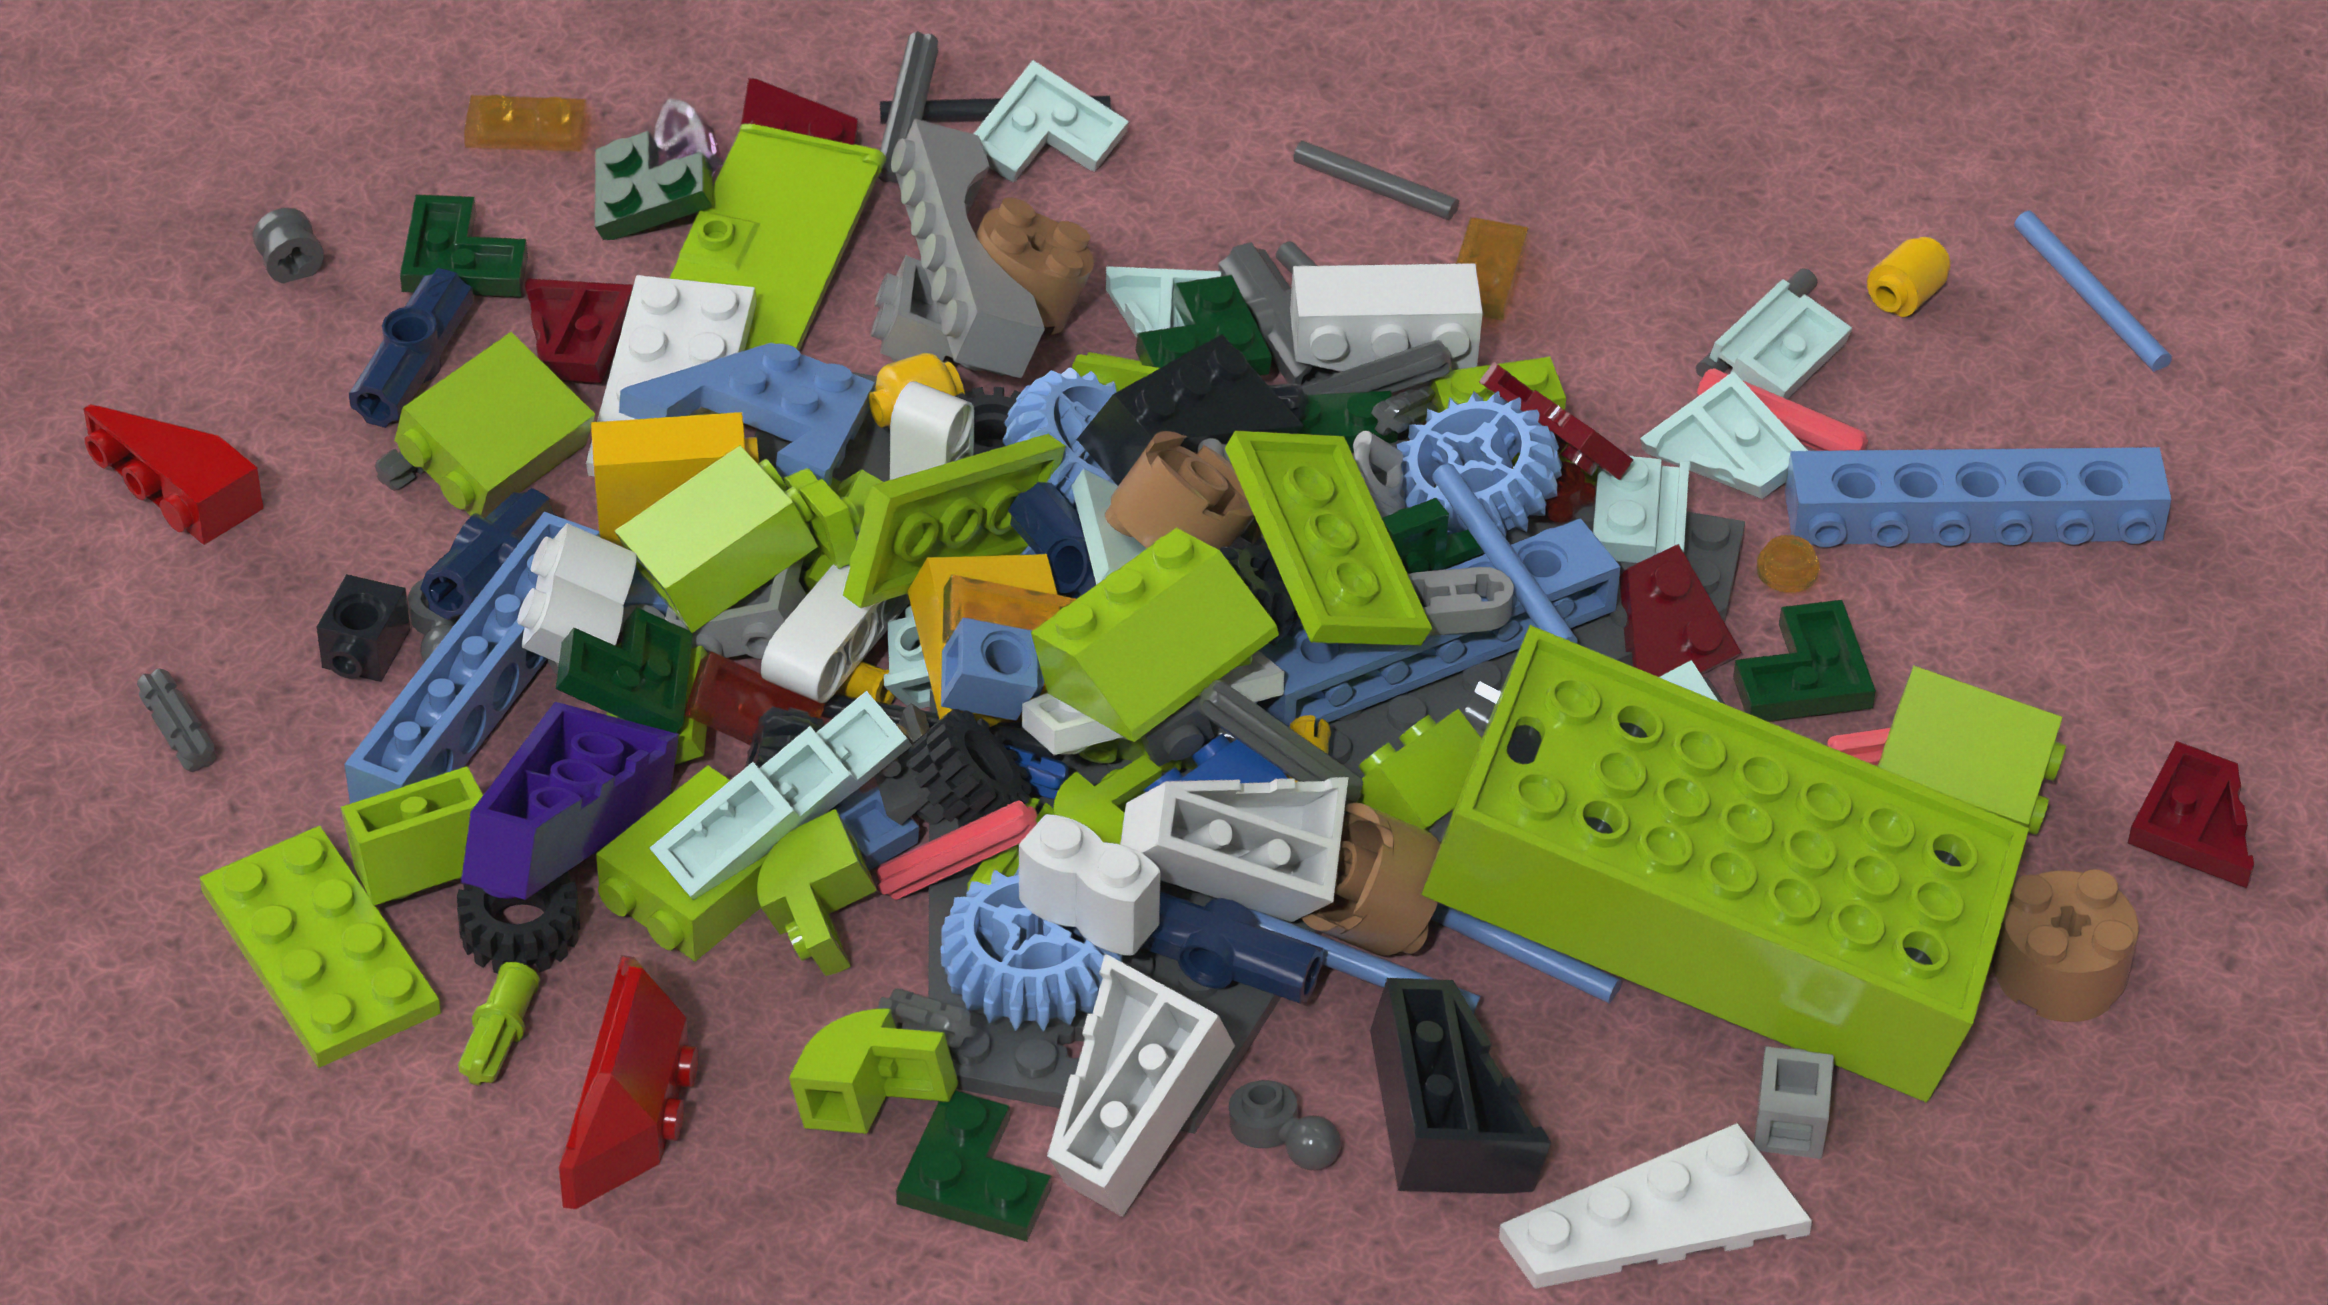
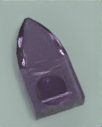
(683, 133)

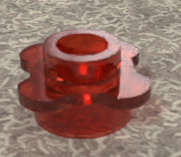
(1571, 493)

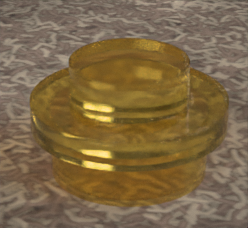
(1788, 564)

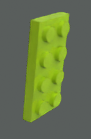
(944, 513)
(1327, 539)
(320, 946)

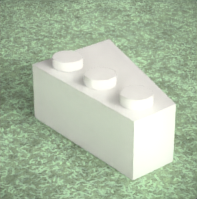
(1374, 311)
(1244, 841)
(1134, 1084)

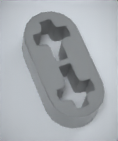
(1455, 603)

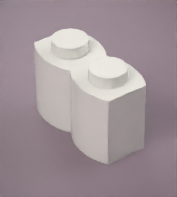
(577, 586)
(1089, 884)

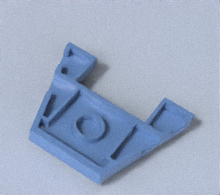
(777, 392)

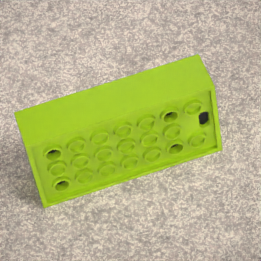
(1729, 864)

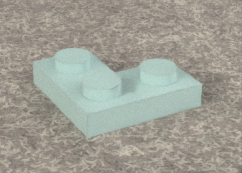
(1049, 111)

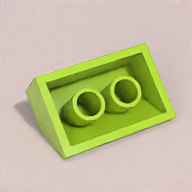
(1151, 635)

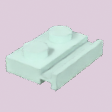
(1781, 341)
(1642, 509)

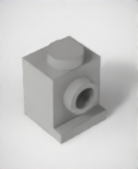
(1793, 1102)

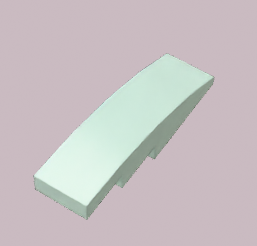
(786, 792)

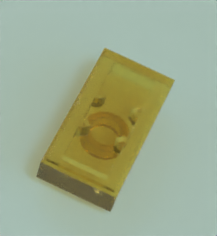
(1497, 253)

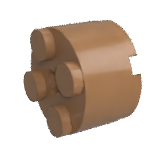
(1040, 256)
(1180, 491)
(1379, 884)
(2066, 944)

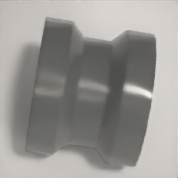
(288, 245)

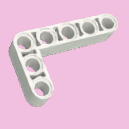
(827, 631)

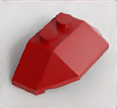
(629, 1089)

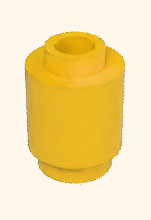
(1909, 276)

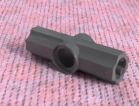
(1269, 303)

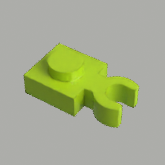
(834, 517)

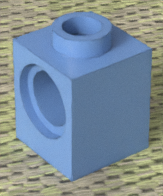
(969, 671)

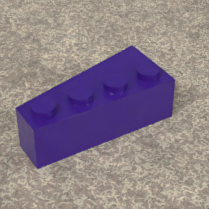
(564, 798)

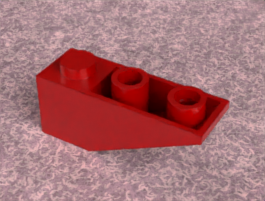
(184, 471)

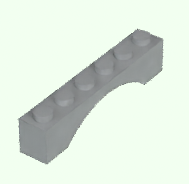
(981, 308)

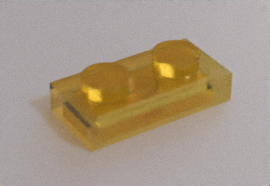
(525, 123)
(996, 604)

